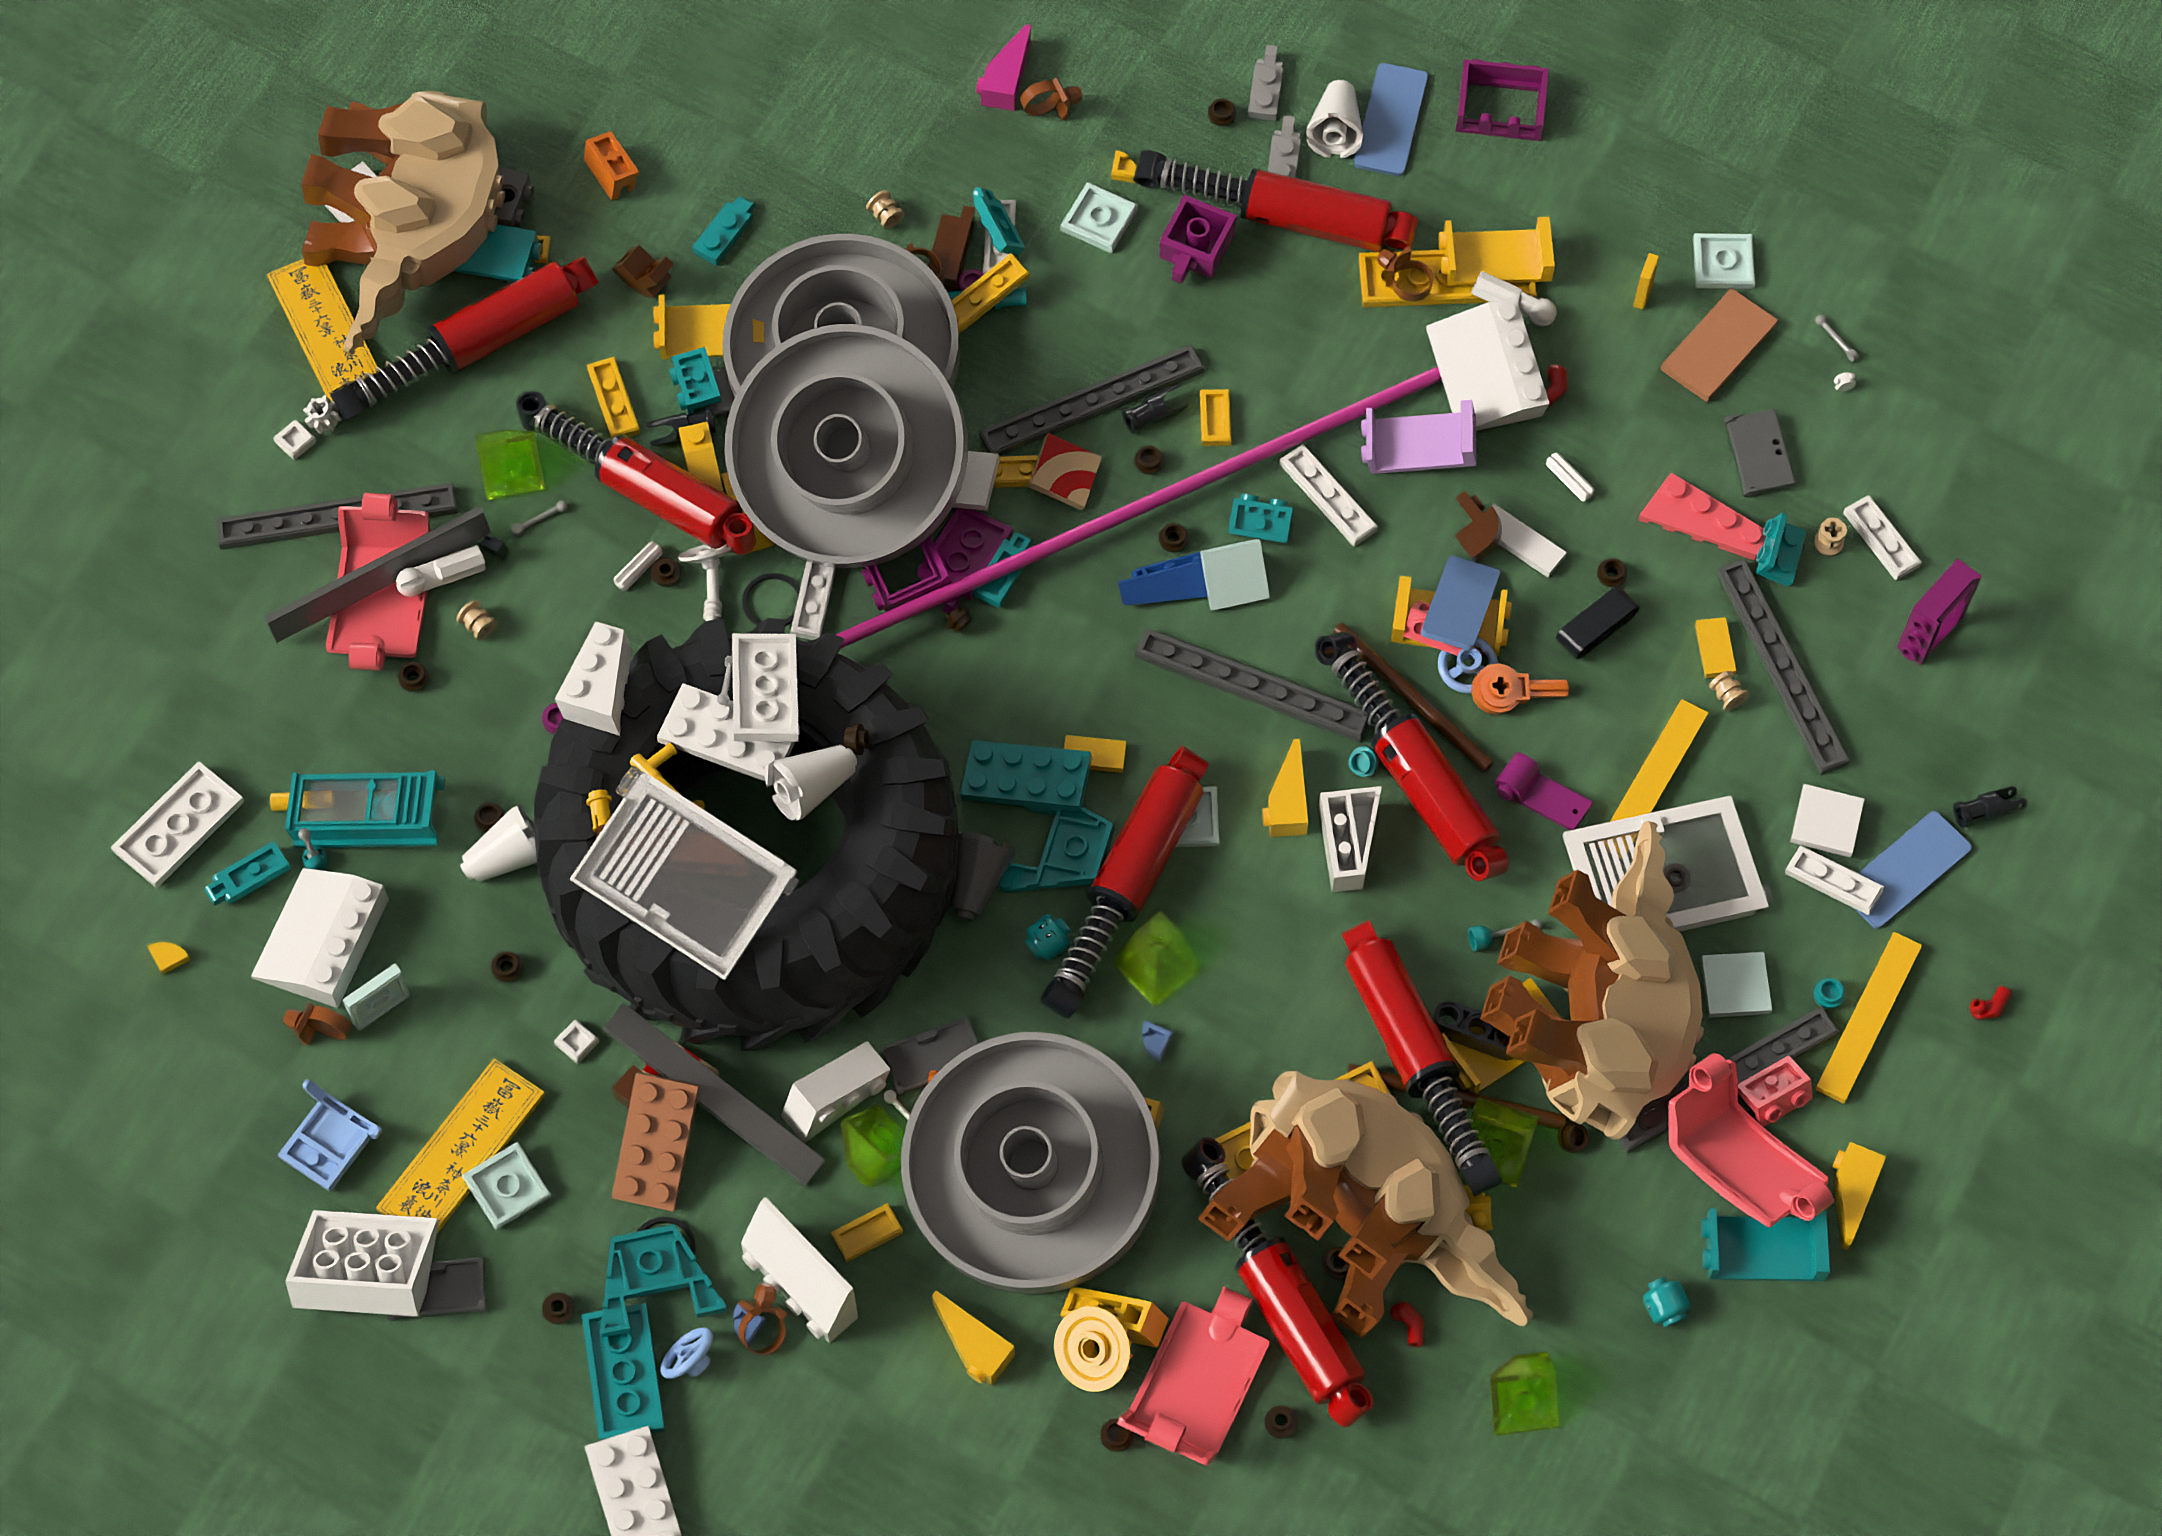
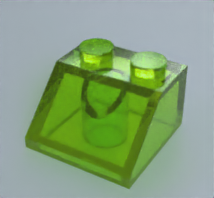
(1505, 1135)

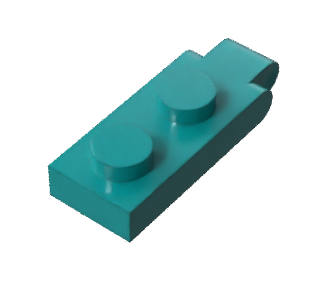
(997, 222)
(724, 230)
(997, 590)
(247, 874)

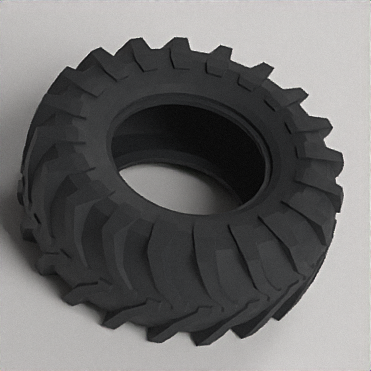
(827, 942)

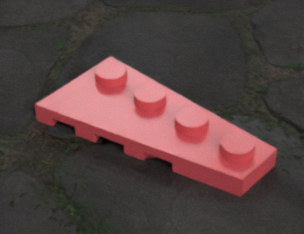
(1695, 513)

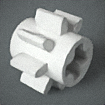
(322, 414)

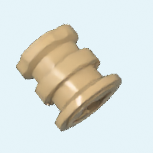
(888, 217)
(1827, 536)
(476, 620)
(1728, 690)

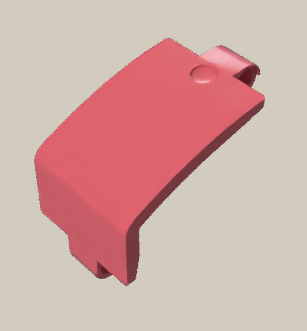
(385, 620)
(1738, 1153)
(1198, 1379)

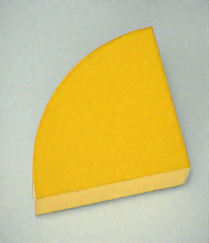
(1123, 168)
(167, 956)

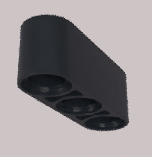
(1597, 622)
(1460, 1031)

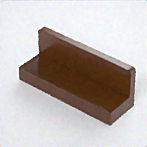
(952, 246)

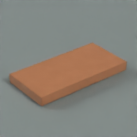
(1719, 345)

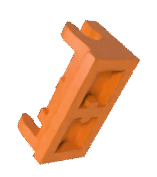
(610, 164)

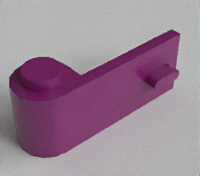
(1526, 786)

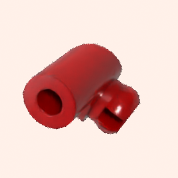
(1559, 382)
(1992, 1008)
(1412, 1319)

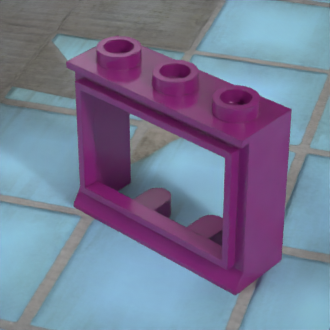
(1503, 76)
(888, 602)
(1938, 611)

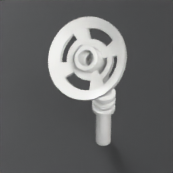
(710, 560)

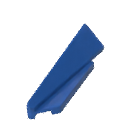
(1165, 581)

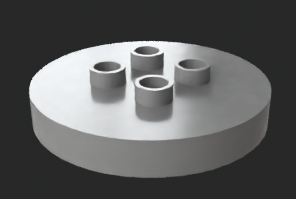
(835, 283)
(846, 446)
(1031, 1162)

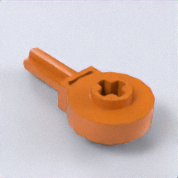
(1515, 687)

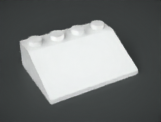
(1491, 361)
(322, 935)
(363, 1263)
(798, 1273)

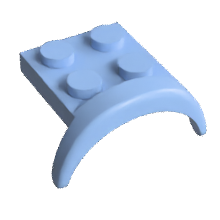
(327, 1139)

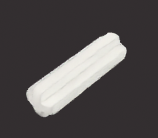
(1570, 477)
(638, 566)

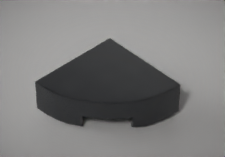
(495, 547)

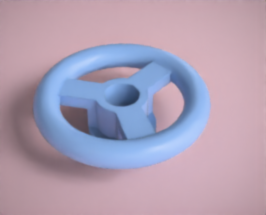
(1473, 655)
(691, 1357)

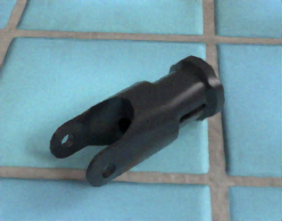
(1151, 410)
(681, 420)
(1988, 806)

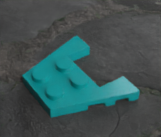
(1071, 854)
(652, 1264)

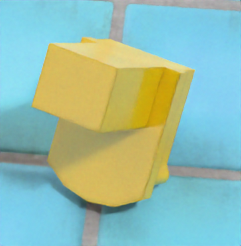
(1479, 1210)

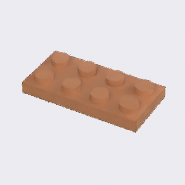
(655, 1141)

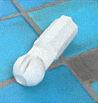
(1539, 311)
(440, 571)

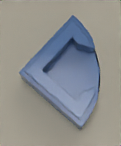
(1155, 1040)
(753, 1327)

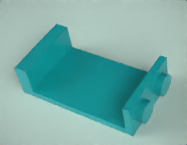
(505, 254)
(1751, 1251)

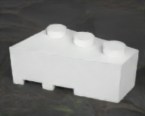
(597, 680)
(1347, 833)
(834, 1090)

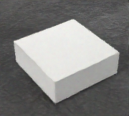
(294, 439)
(576, 1041)

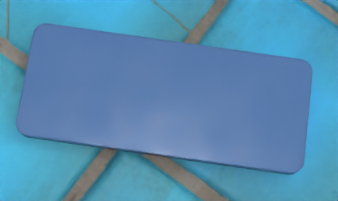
(1391, 119)
(1460, 603)
(1913, 865)

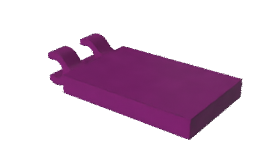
(966, 547)

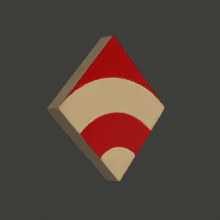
(1064, 471)

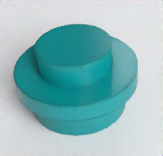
(1363, 761)
(1829, 993)

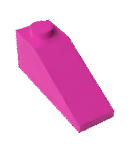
(1005, 72)

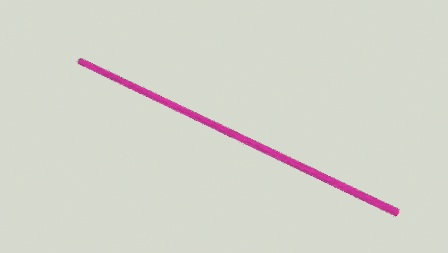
(1137, 507)

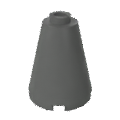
(978, 873)

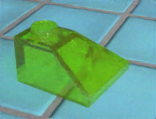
(509, 462)
(1157, 959)
(872, 1145)
(1524, 1394)

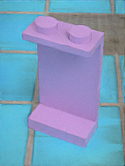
(1420, 441)

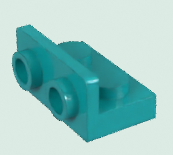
(696, 380)
(1260, 519)
(1780, 551)

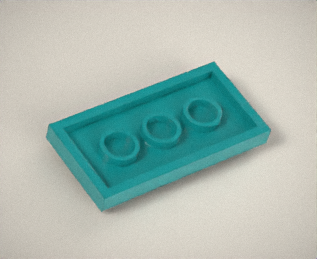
(1026, 775)
(623, 1375)

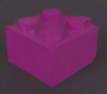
(1196, 238)

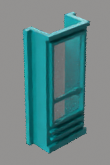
(363, 809)

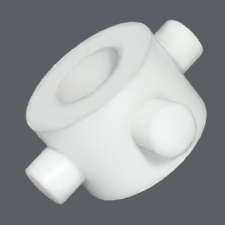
(1845, 381)

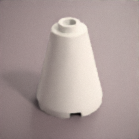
(1336, 122)
(808, 778)
(502, 848)

